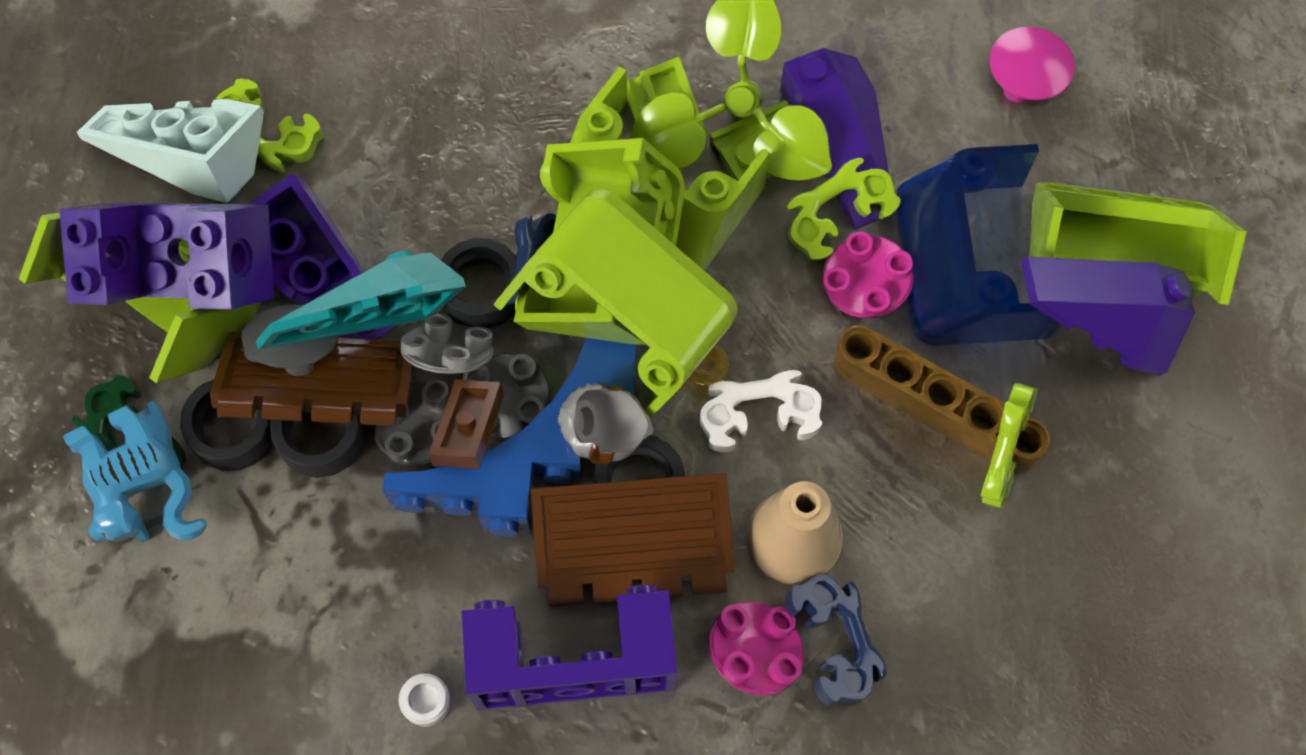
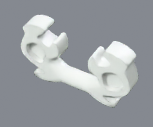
(720, 418)

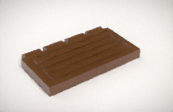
(353, 379)
(632, 533)

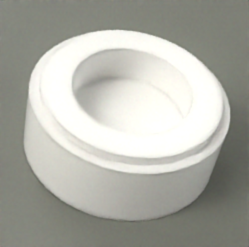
(424, 700)

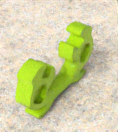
(296, 142)
(872, 187)
(1013, 421)

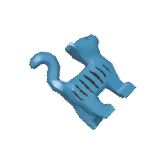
(136, 466)

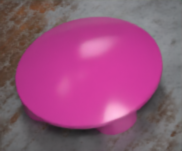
(1031, 64)
(868, 276)
(757, 647)

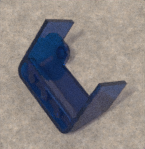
(948, 295)

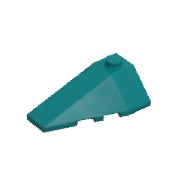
(390, 294)

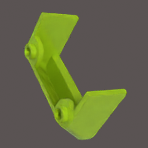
(712, 202)
(1138, 228)
(639, 282)
(193, 333)

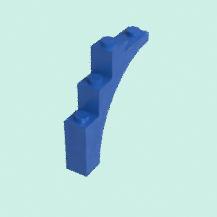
(509, 471)

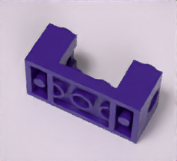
(133, 253)
(496, 657)

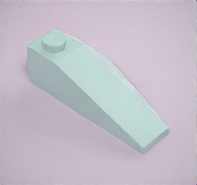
(193, 148)

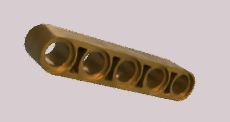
(927, 378)

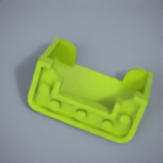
(641, 180)

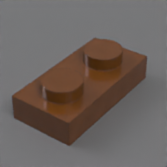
(466, 424)

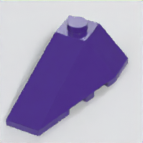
(848, 106)
(307, 247)
(1122, 304)

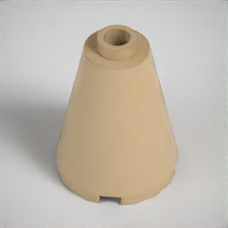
(795, 534)

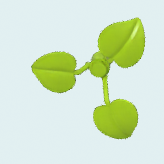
(794, 137)

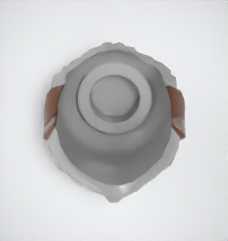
(603, 422)

